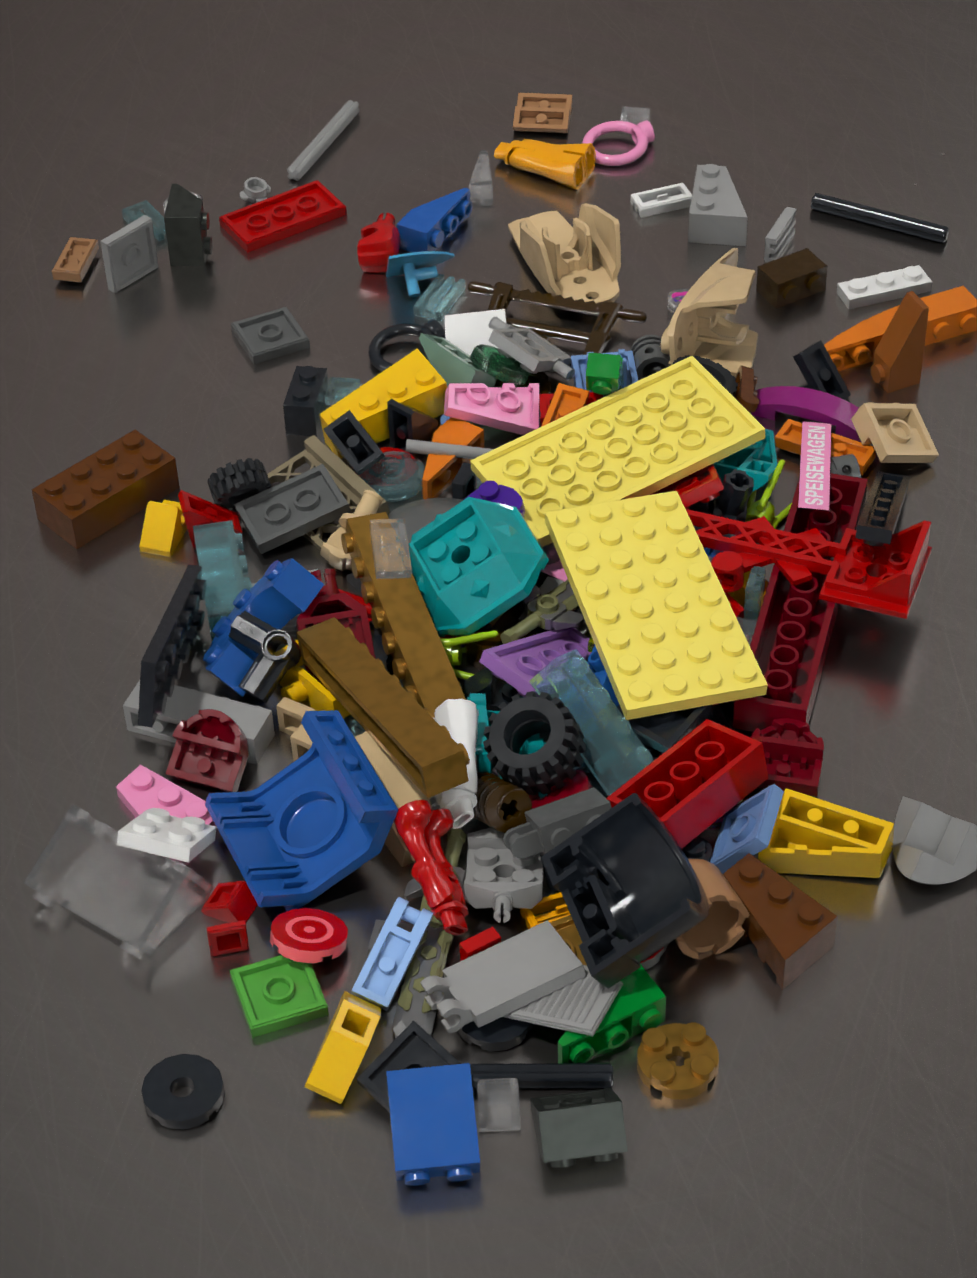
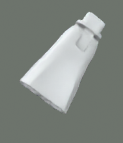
(461, 720)

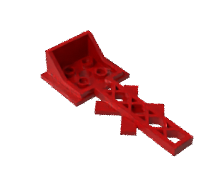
(859, 576)

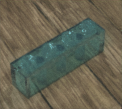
(221, 567)
(611, 744)

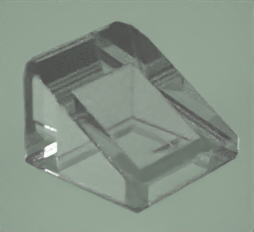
(635, 115)
(498, 1104)

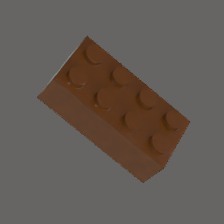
(105, 488)

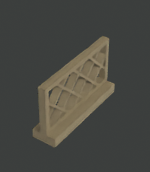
(346, 479)

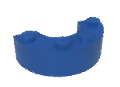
(275, 599)

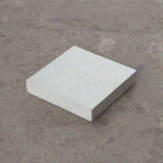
(471, 328)

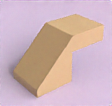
(289, 718)

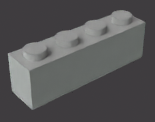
(253, 720)

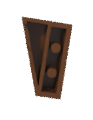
(782, 920)

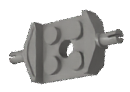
(498, 877)

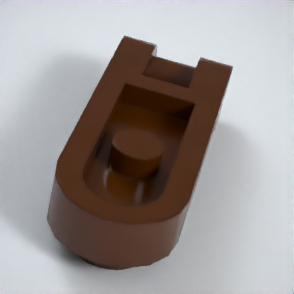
(746, 386)

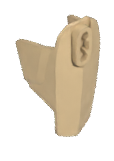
(574, 259)
(699, 320)

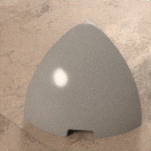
(933, 844)

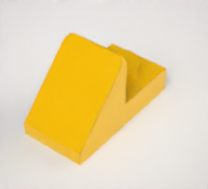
(162, 528)

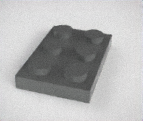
(292, 508)

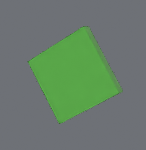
(278, 994)

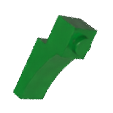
(604, 373)

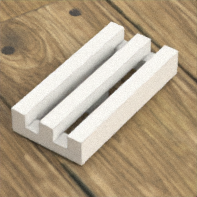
(661, 200)

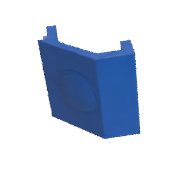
(308, 820)

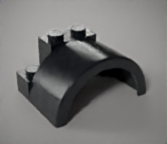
(650, 892)

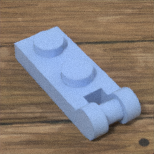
(391, 954)

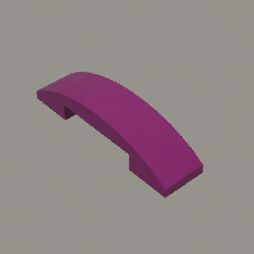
(809, 405)

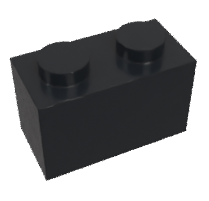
(305, 401)

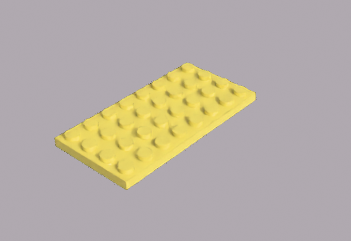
(623, 444)
(654, 605)

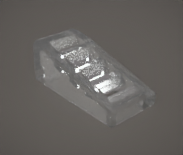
(481, 182)

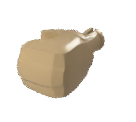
(333, 549)

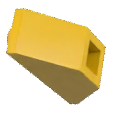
(343, 1047)

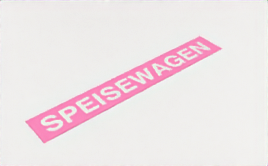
(815, 466)

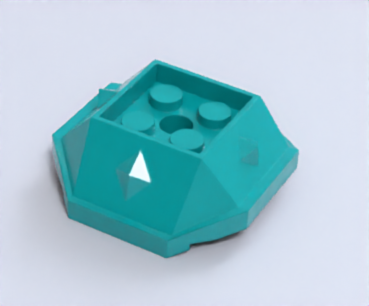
(474, 564)

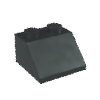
(186, 228)
(579, 1126)

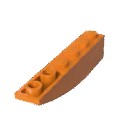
(949, 316)

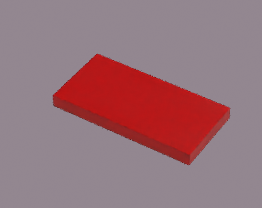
(282, 216)

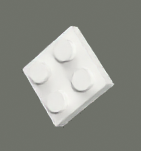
(167, 835)

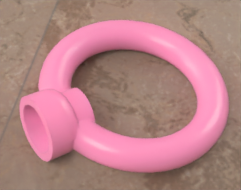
(641, 135)

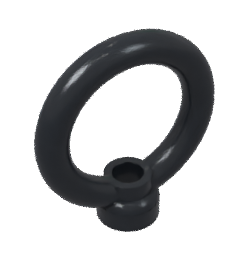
(432, 327)

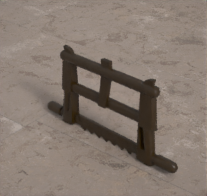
(596, 340)

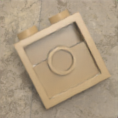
(895, 432)

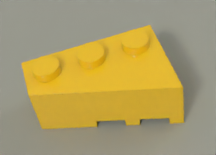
(826, 839)

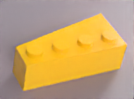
(407, 381)

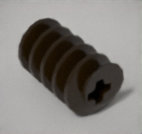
(500, 803)

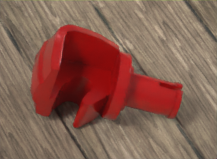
(378, 243)

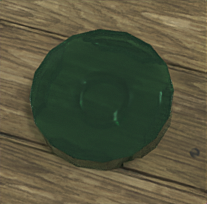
(498, 365)

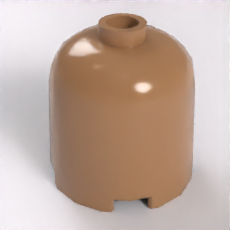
(725, 916)

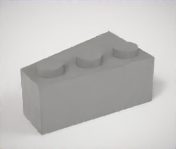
(716, 209)

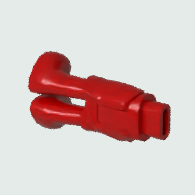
(421, 833)

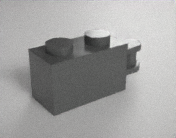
(555, 823)

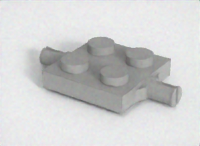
(529, 349)

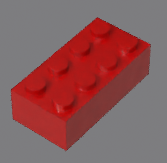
(698, 779)

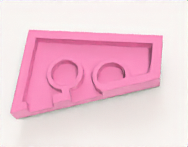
(497, 407)
(148, 790)

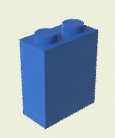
(433, 1123)

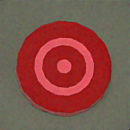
(308, 935)

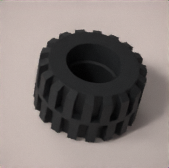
(522, 720)

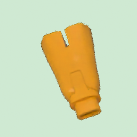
(561, 163)

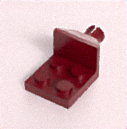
(331, 604)

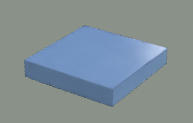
(747, 828)

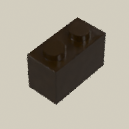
(791, 278)

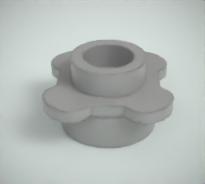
(255, 190)

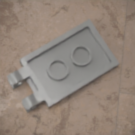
(503, 978)

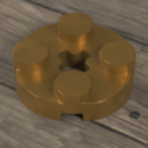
(678, 1040)

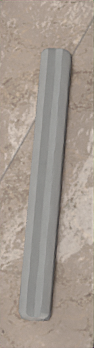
(323, 140)

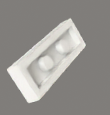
(883, 287)

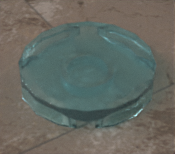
(395, 476)

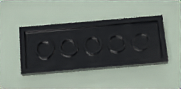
(171, 646)

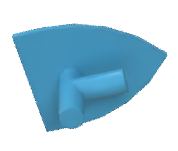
(416, 267)

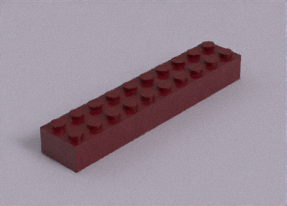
(794, 622)

